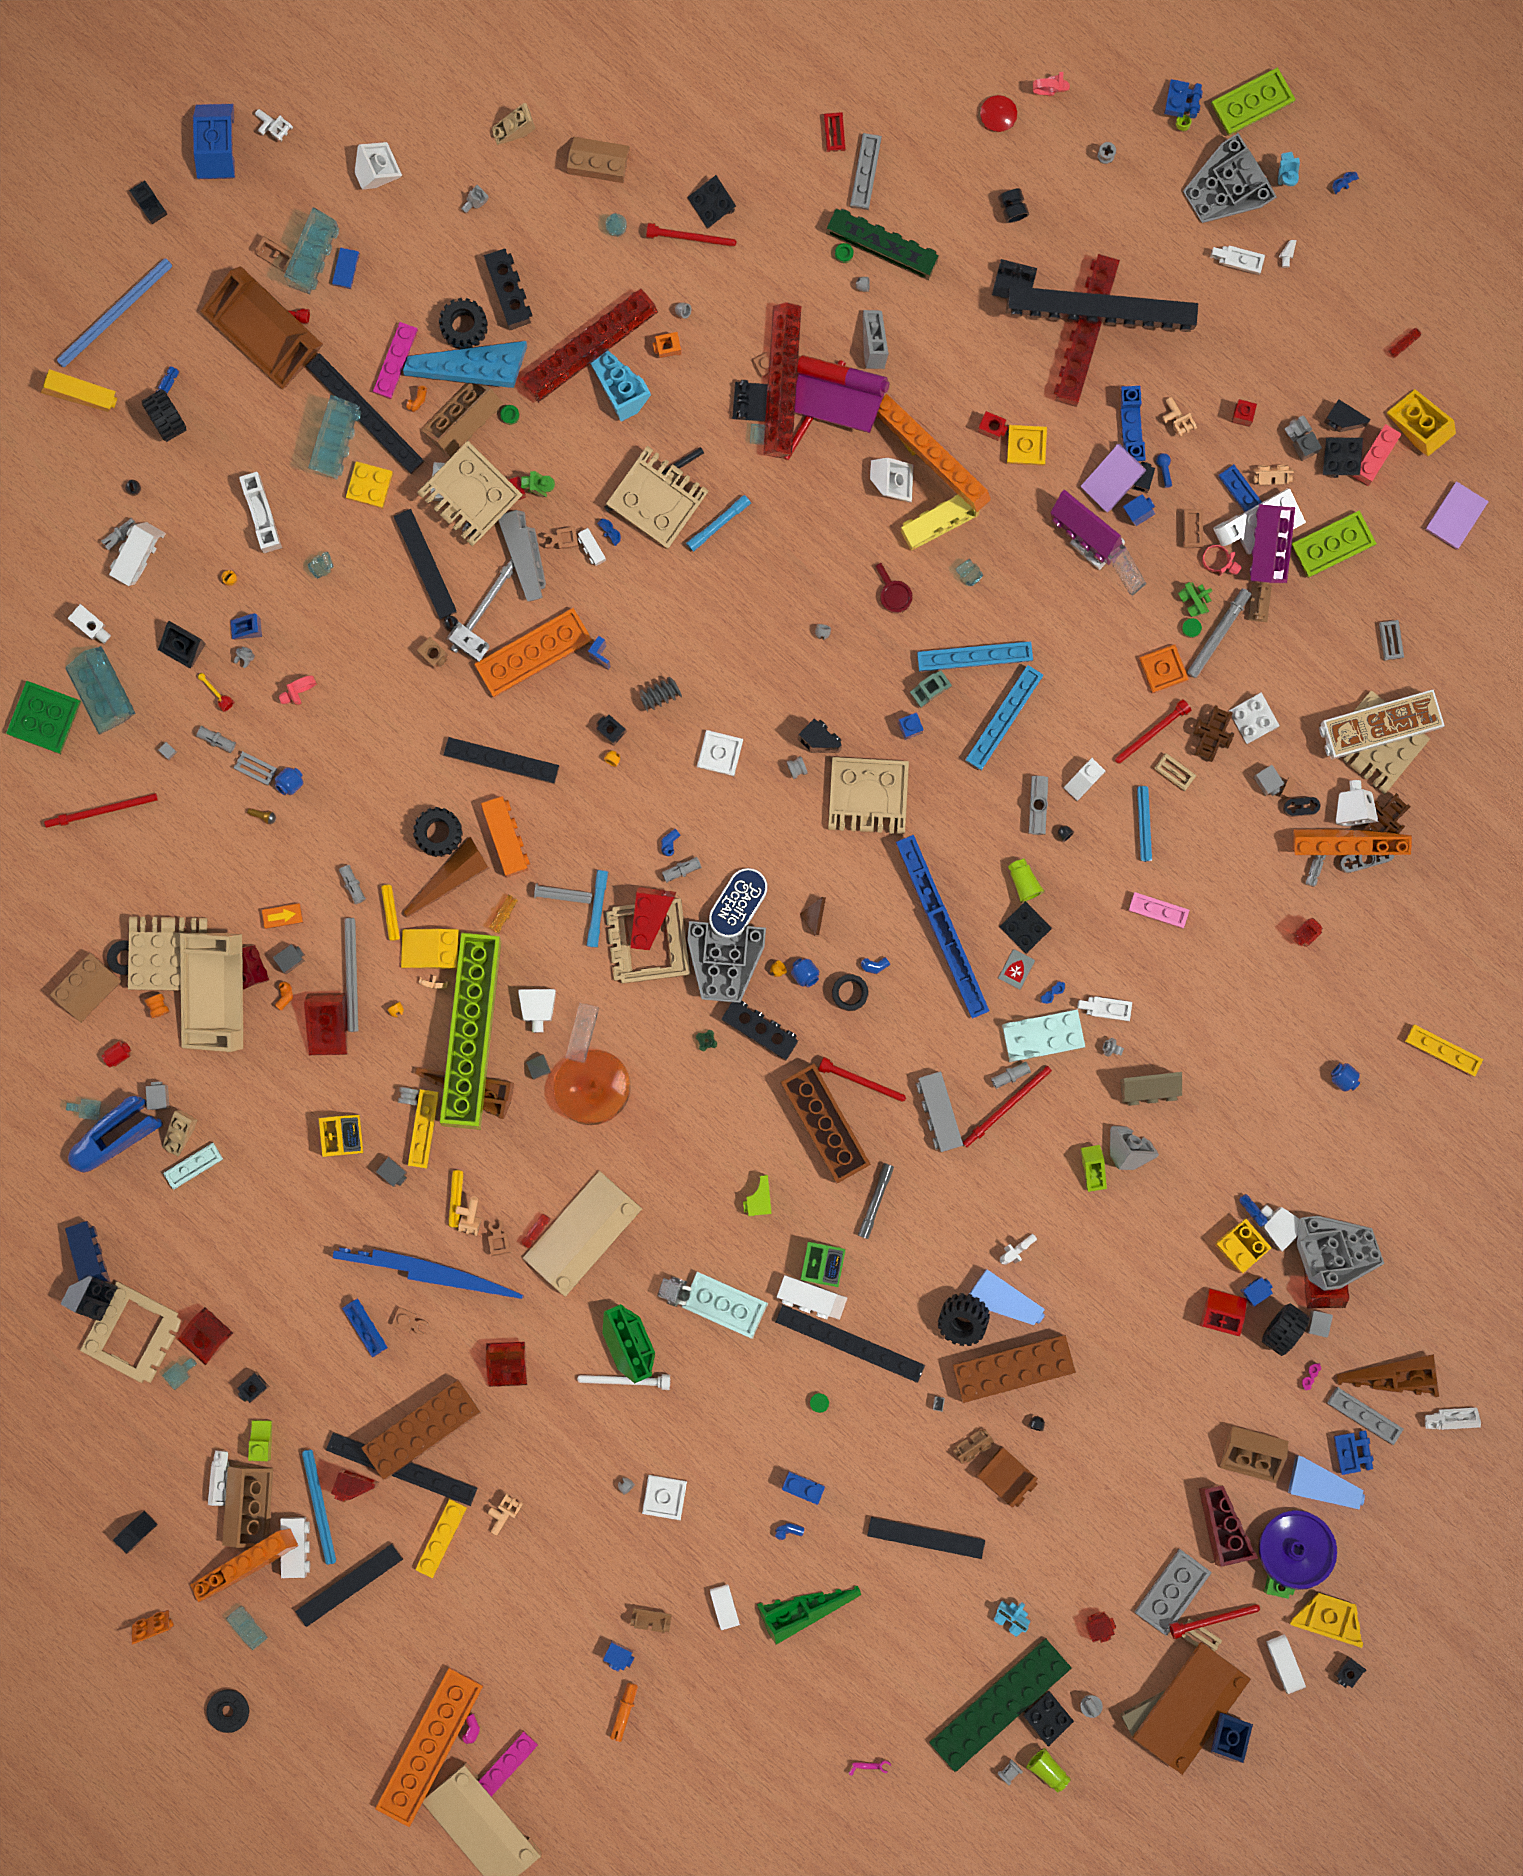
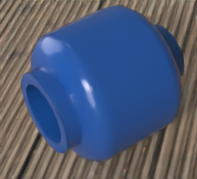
(289, 781)
(805, 972)
(1345, 1077)

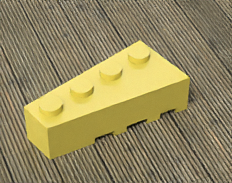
(937, 522)

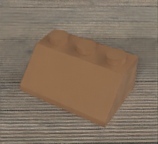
(598, 159)
(85, 987)
(1254, 1454)

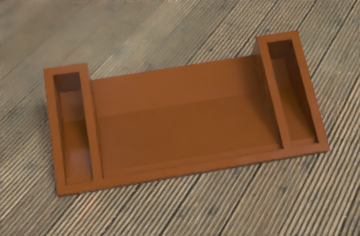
(261, 327)
(1191, 1708)

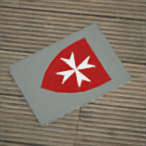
(1016, 969)

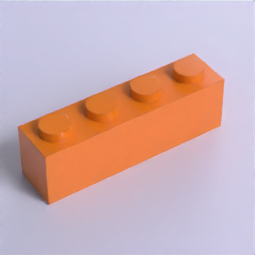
(505, 837)

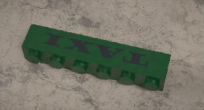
(882, 244)

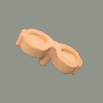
(433, 984)

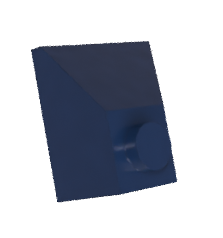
(1231, 1738)

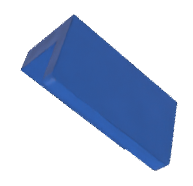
(596, 650)

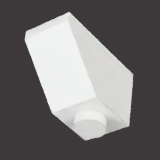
(1084, 779)

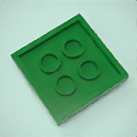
(43, 717)

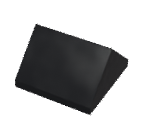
(181, 644)

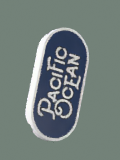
(738, 903)

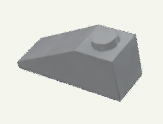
(874, 340)

